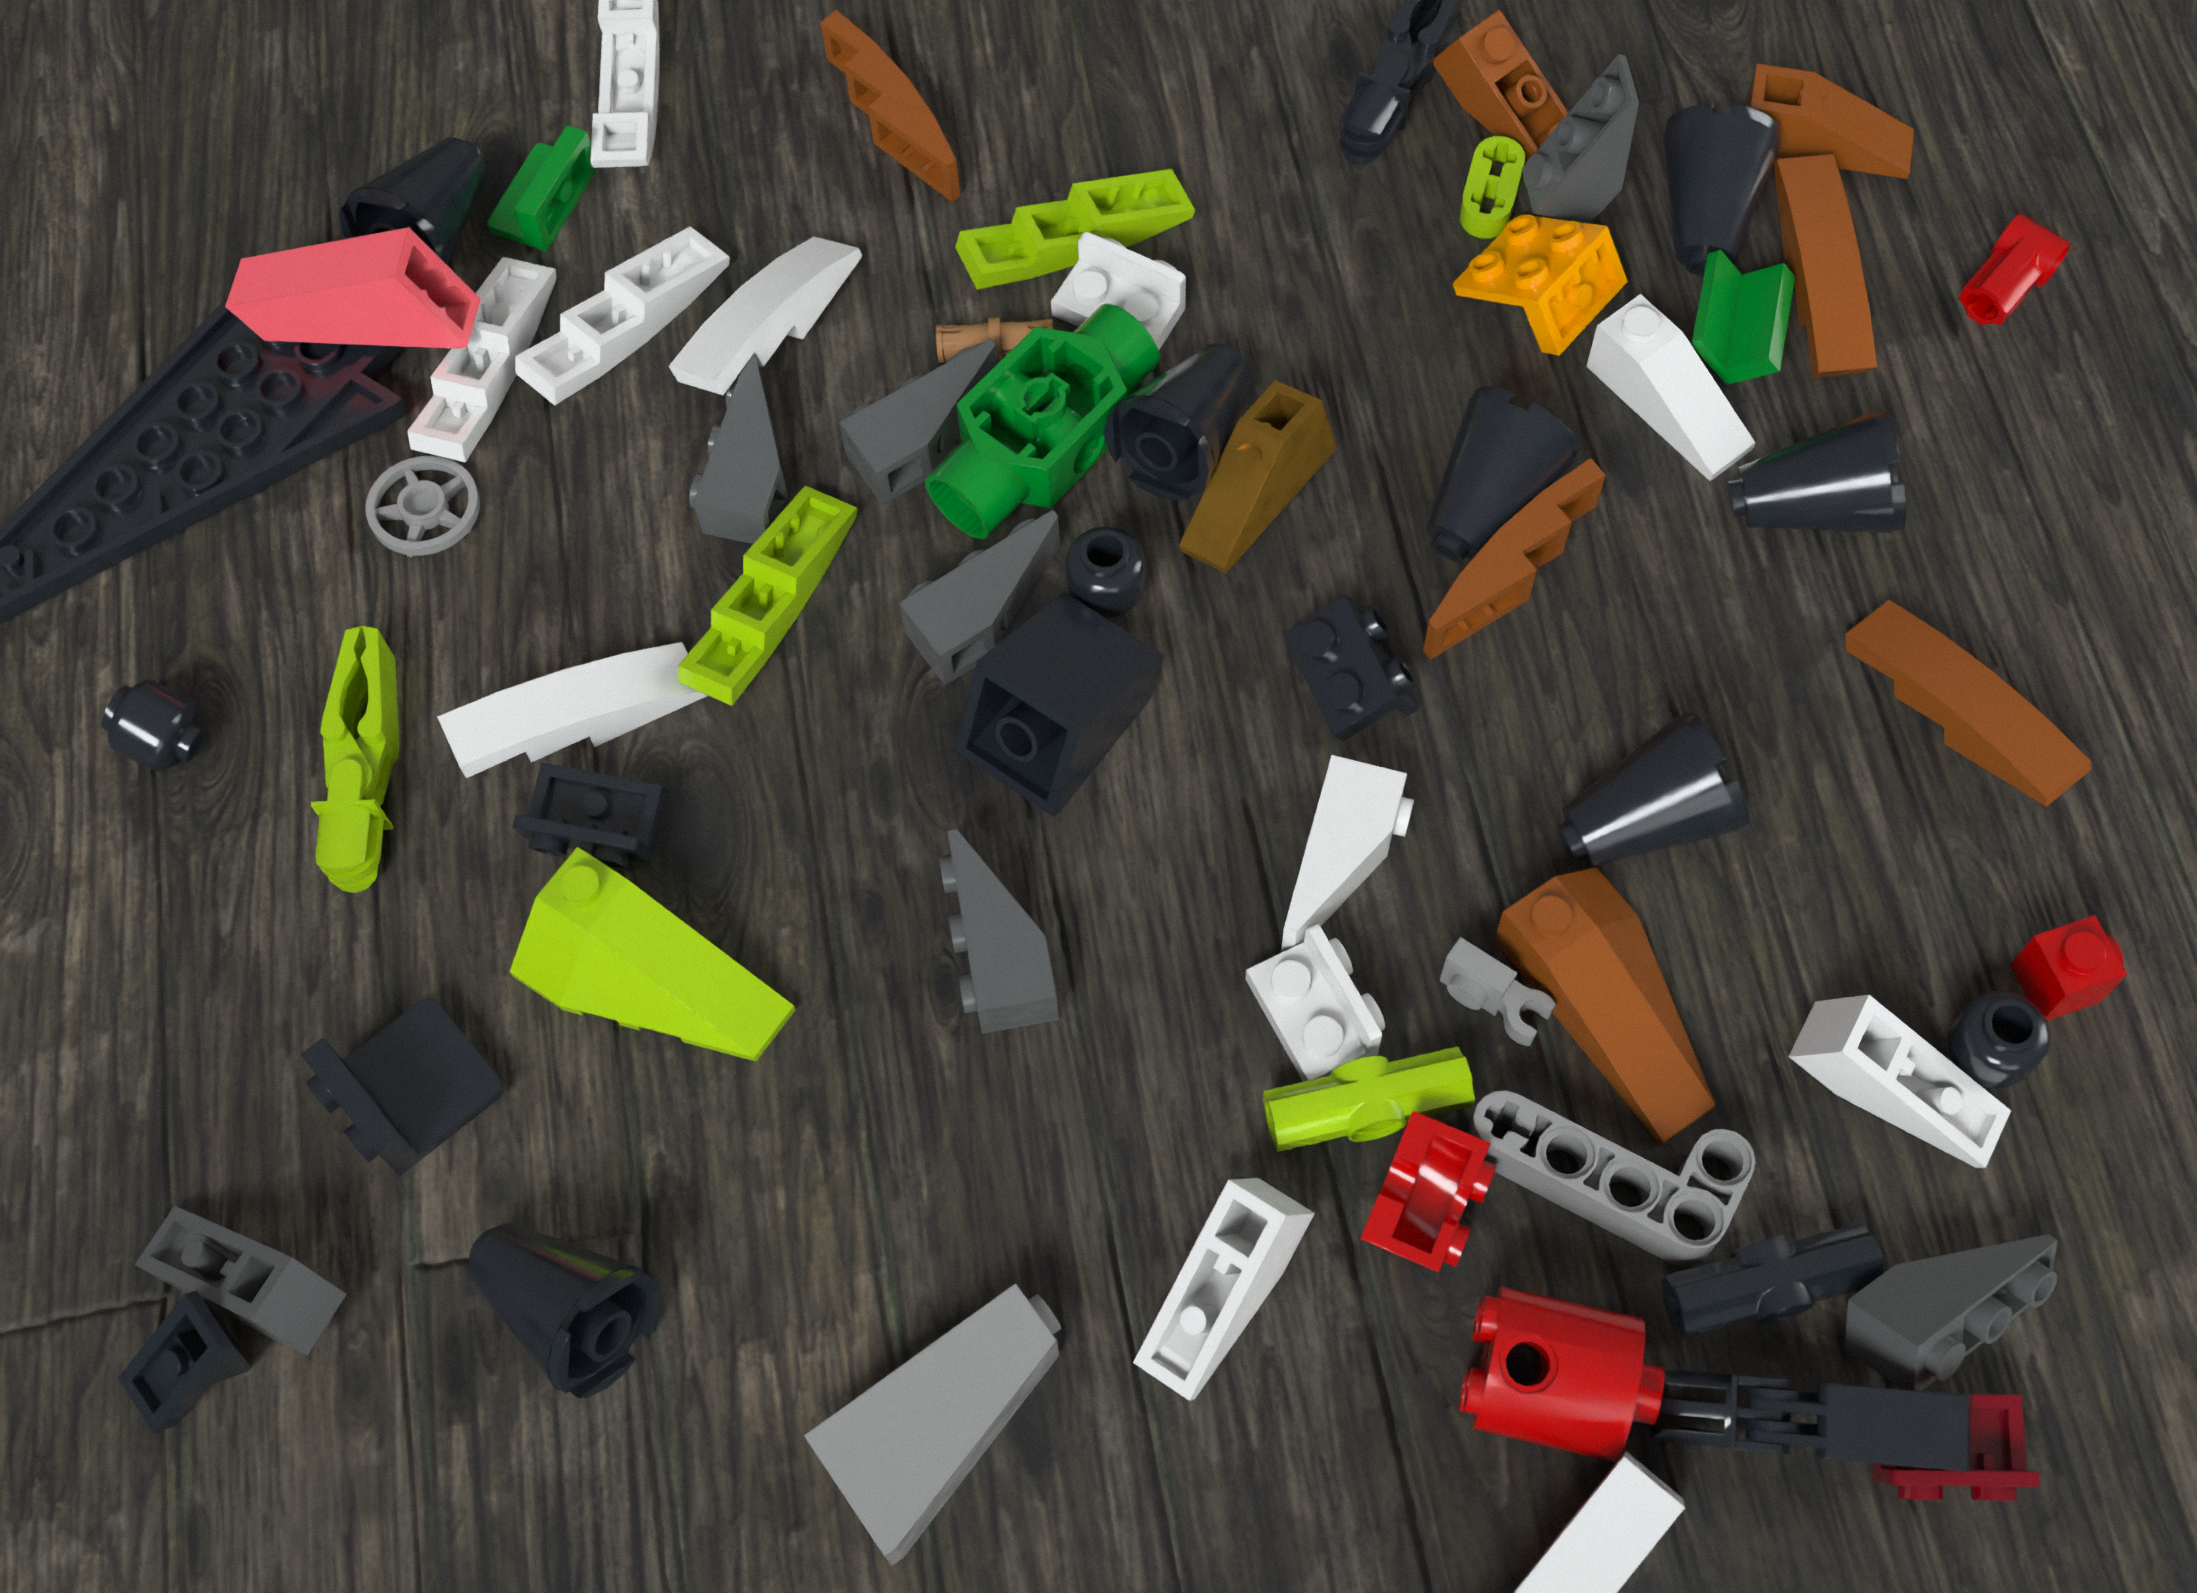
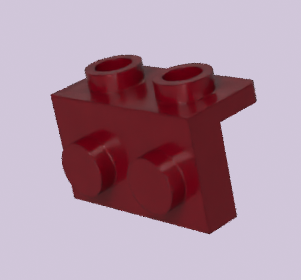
(1995, 1454)

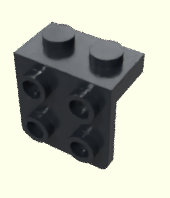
(405, 1085)

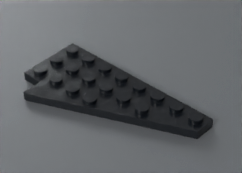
(187, 443)

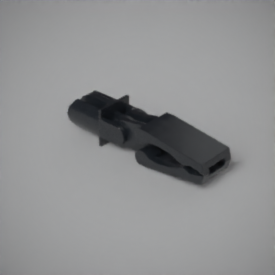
(1398, 75)
(1851, 1423)

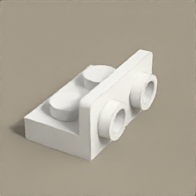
(1120, 277)
(1317, 1005)

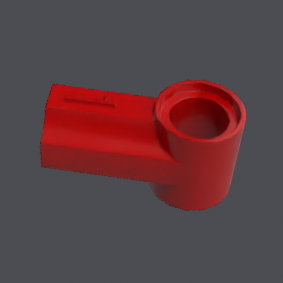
(2019, 261)

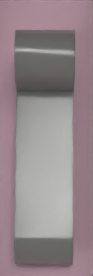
(1604, 1163)

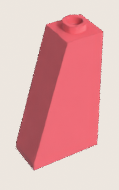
(356, 292)

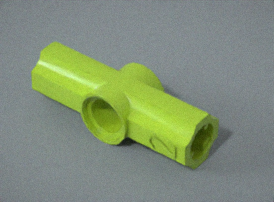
(1368, 1098)

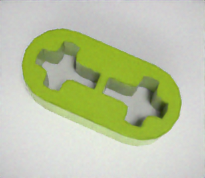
(1482, 184)

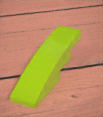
(1047, 234)
(768, 596)

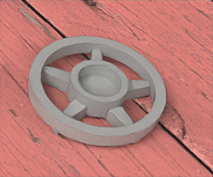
(423, 505)

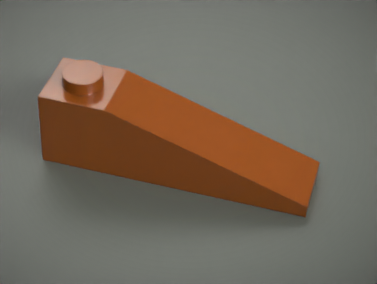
(1597, 966)

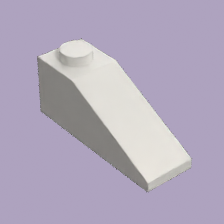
(1668, 386)
(1347, 840)
(1898, 1076)
(1222, 1283)

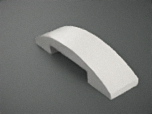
(628, 84)

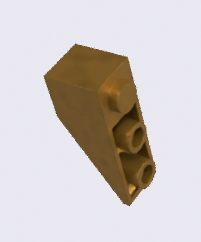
(1259, 473)

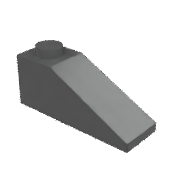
(242, 1279)

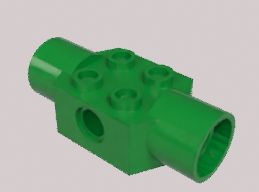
(1040, 419)

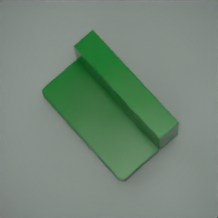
(545, 191)
(1742, 319)

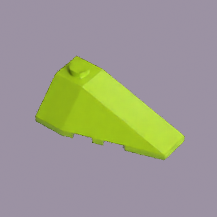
(625, 957)

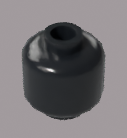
(1106, 570)
(153, 725)
(1999, 1039)

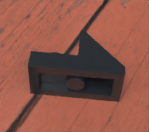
(181, 1362)

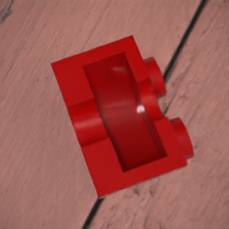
(1428, 1192)

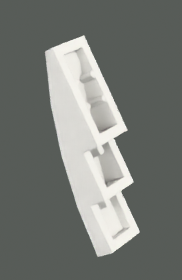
(631, 310)
(760, 313)
(476, 378)
(568, 706)

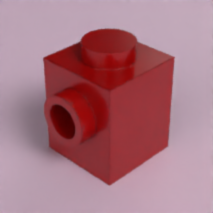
(2069, 967)

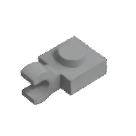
(1488, 984)

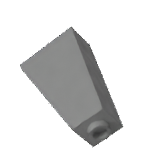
(932, 1419)

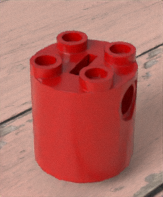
(1585, 1380)

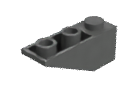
(1588, 151)
(915, 427)
(744, 474)
(980, 600)
(1006, 950)
(1938, 1309)

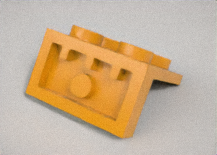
(1552, 270)

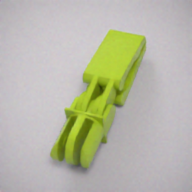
(354, 766)

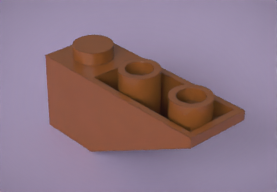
(1501, 84)
(1827, 119)

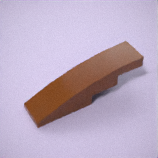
(897, 113)
(1826, 265)
(1507, 564)
(1973, 704)

